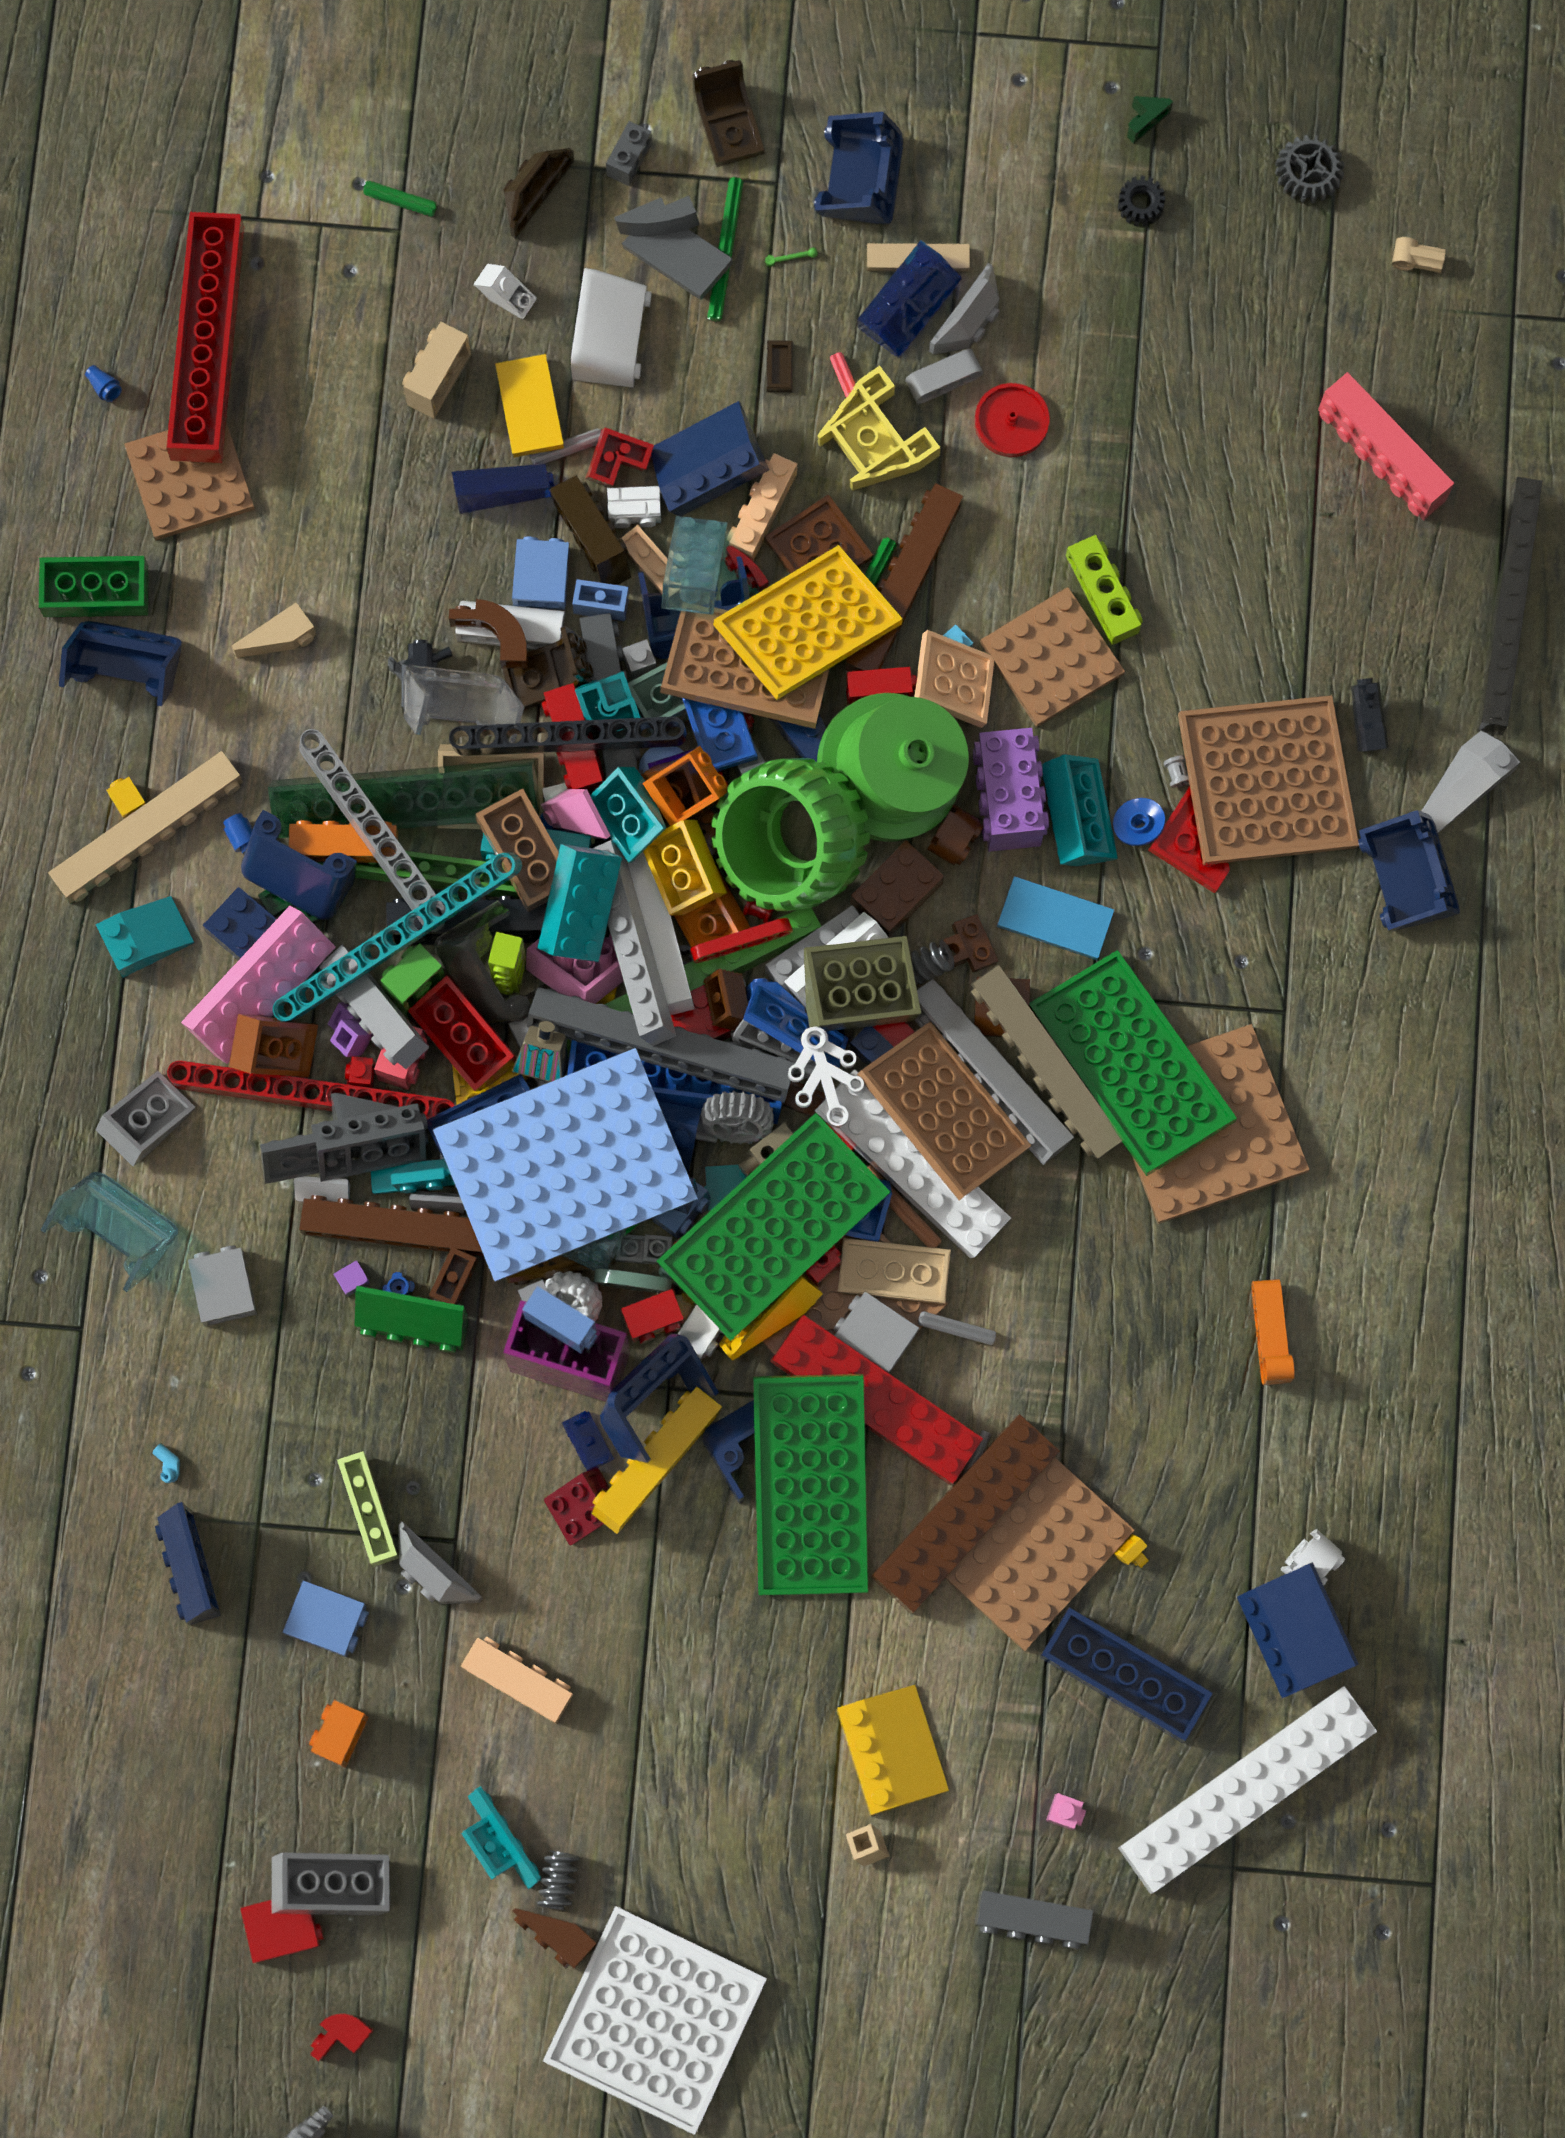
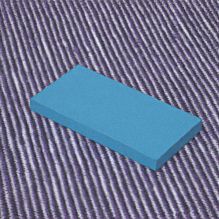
(1055, 918)

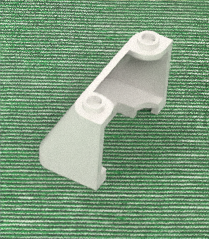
(608, 329)

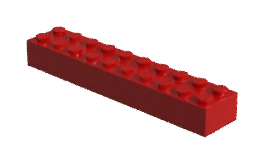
(205, 337)

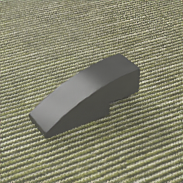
(658, 218)

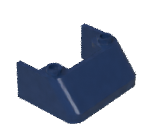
(662, 622)
(123, 655)
(664, 1362)
(722, 1443)

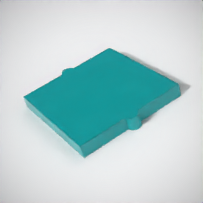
(721, 1181)

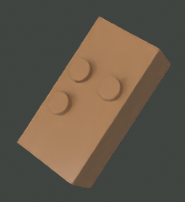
(517, 829)

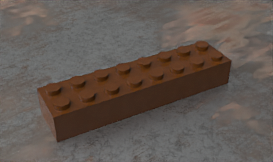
(964, 1514)

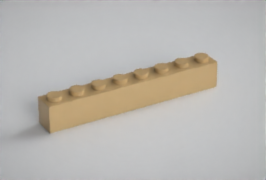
(146, 827)

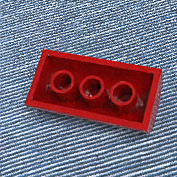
(463, 1035)

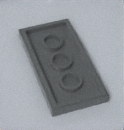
(682, 259)

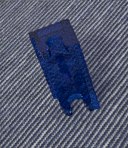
(587, 1441)

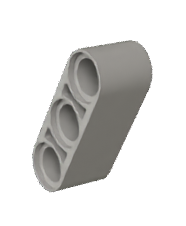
(944, 376)

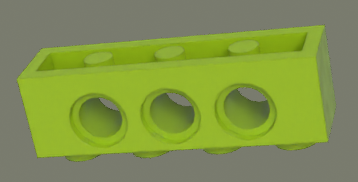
(1115, 627)
(507, 963)

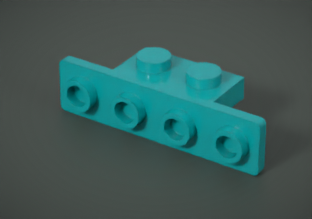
(411, 1177)
(495, 1843)

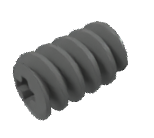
(931, 962)
(558, 1880)

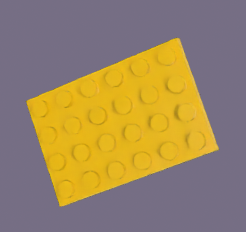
(807, 622)

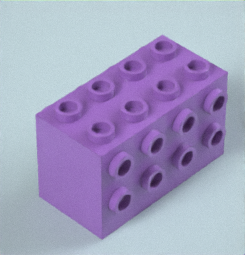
(1010, 789)

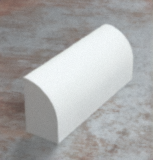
(539, 627)

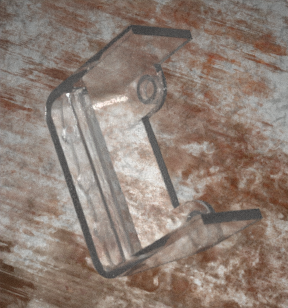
(458, 697)

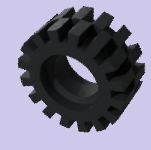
(1141, 187)

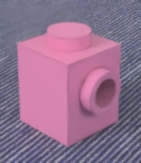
(1066, 1812)

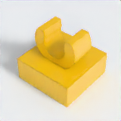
(1131, 1551)

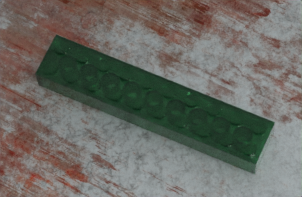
(409, 795)

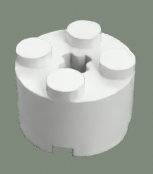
(1319, 1551)

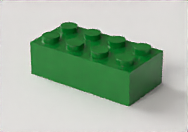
(93, 586)

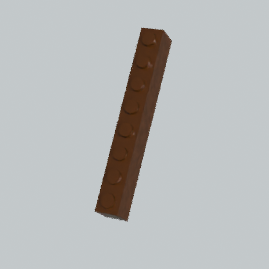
(911, 568)
(388, 1226)

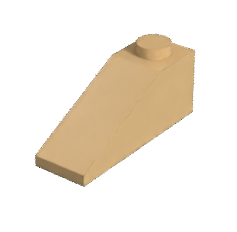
(281, 633)

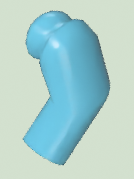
(170, 1461)

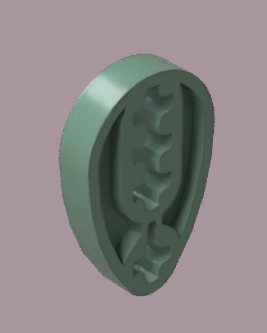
(631, 1281)

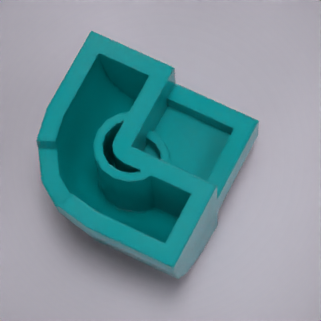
(607, 699)

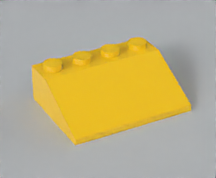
(892, 1749)

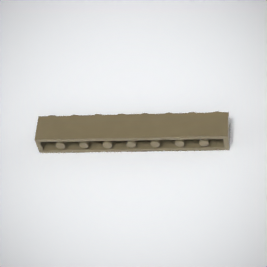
(1046, 1061)

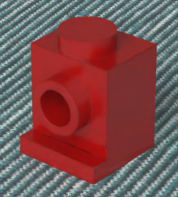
(360, 1072)

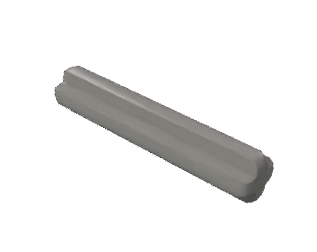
(571, 446)
(957, 1328)

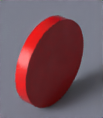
(1011, 420)

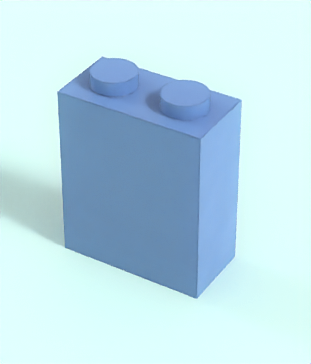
(541, 573)
(560, 1320)
(326, 1619)

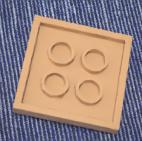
(955, 677)

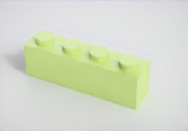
(368, 1509)

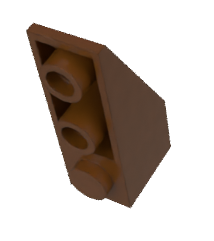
(563, 1937)

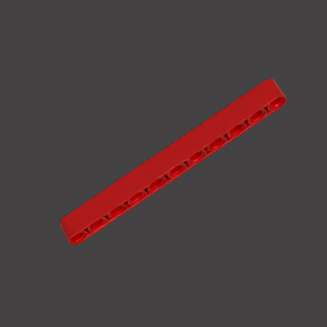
(300, 1086)

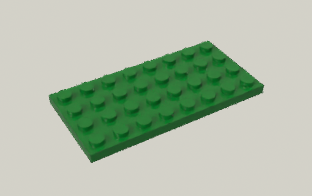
(1133, 1062)
(773, 1226)
(810, 1484)

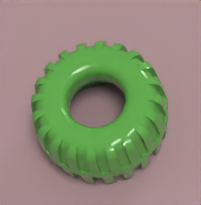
(752, 842)

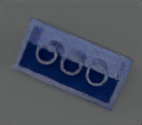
(909, 299)

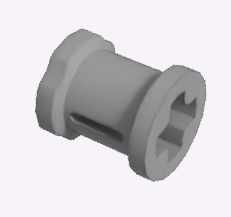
(1178, 771)

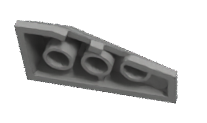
(1471, 775)

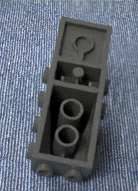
(357, 1130)

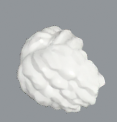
(576, 1292)

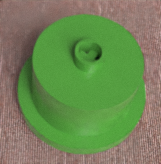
(901, 759)

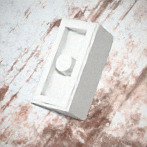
(332, 1189)

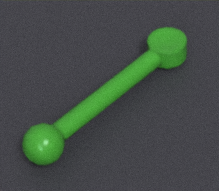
(771, 260)

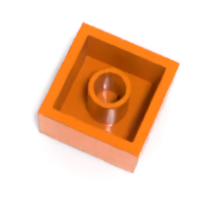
(338, 1733)

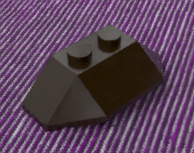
(534, 185)

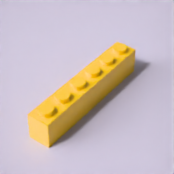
(665, 1450)

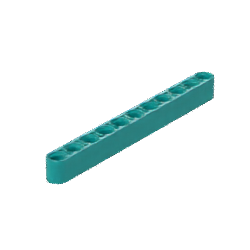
(384, 940)

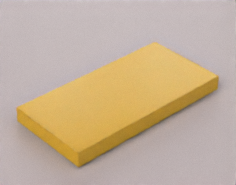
(529, 405)

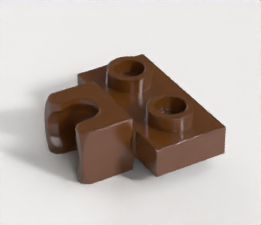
(971, 944)

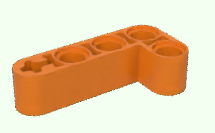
(1271, 1334)

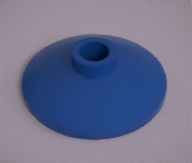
(1139, 812)

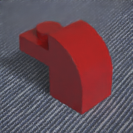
(342, 2027)

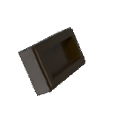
(779, 366)

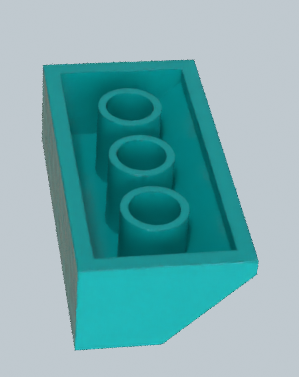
(1079, 810)

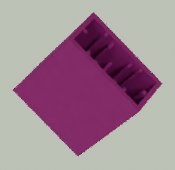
(547, 1359)

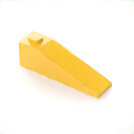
(780, 1313)

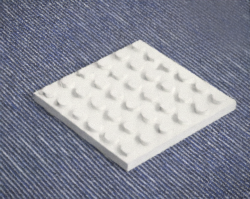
(654, 2020)

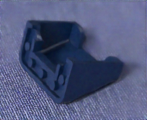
(862, 168)
(1410, 870)
(292, 875)

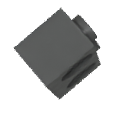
(629, 153)

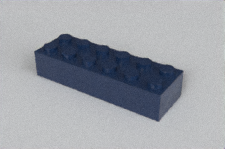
(1126, 1675)

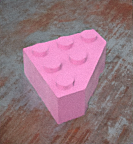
(575, 976)

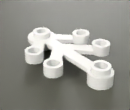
(825, 1072)

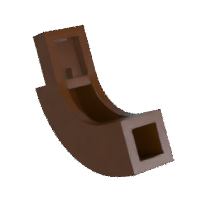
(499, 622)

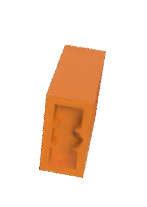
(665, 796)

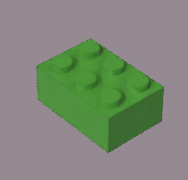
(411, 978)

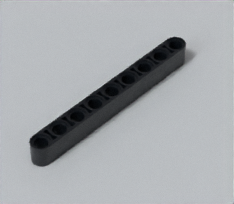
(556, 730)

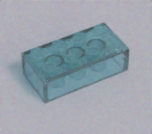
(694, 565)

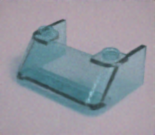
(117, 1219)

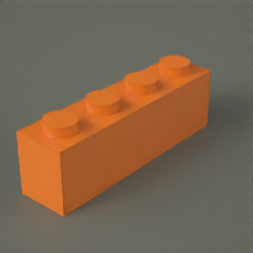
(324, 839)

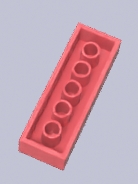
(1385, 446)

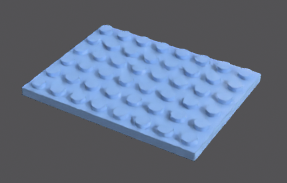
(565, 1164)

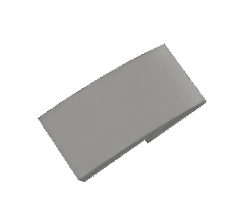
(642, 1249)

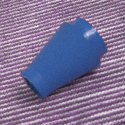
(104, 384)

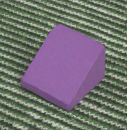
(350, 1277)

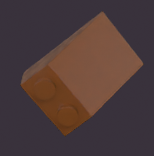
(273, 1046)

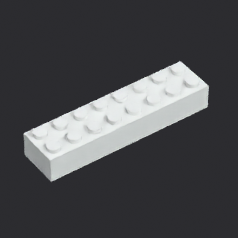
(886, 1147)

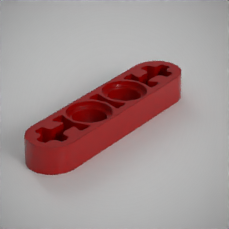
(741, 940)

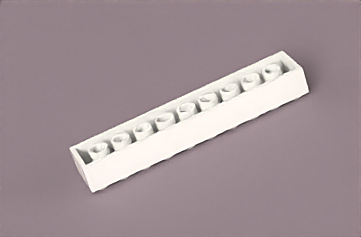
(1247, 1789)

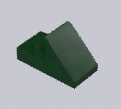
(1150, 111)

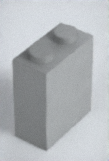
(222, 1286)
(876, 1331)

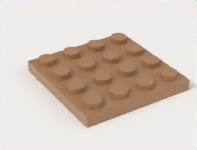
(183, 492)
(1052, 657)

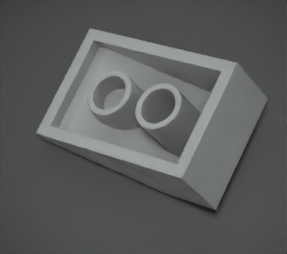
(144, 1118)

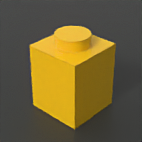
(125, 796)

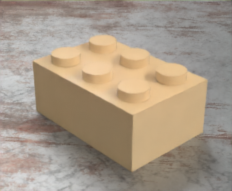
(436, 369)

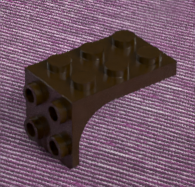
(726, 113)
(551, 668)

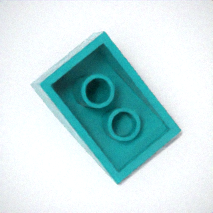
(628, 812)
(144, 935)

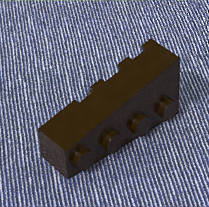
(591, 531)

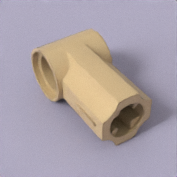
(1410, 255)

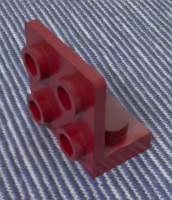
(573, 1505)

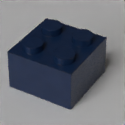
(238, 923)

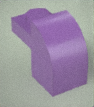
(348, 1034)

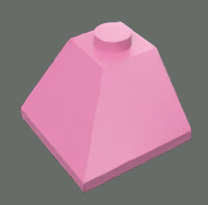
(575, 813)

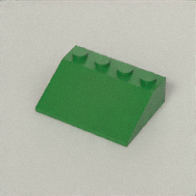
(410, 1319)

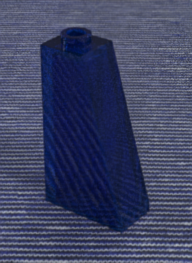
(501, 486)

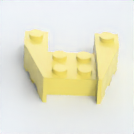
(871, 439)

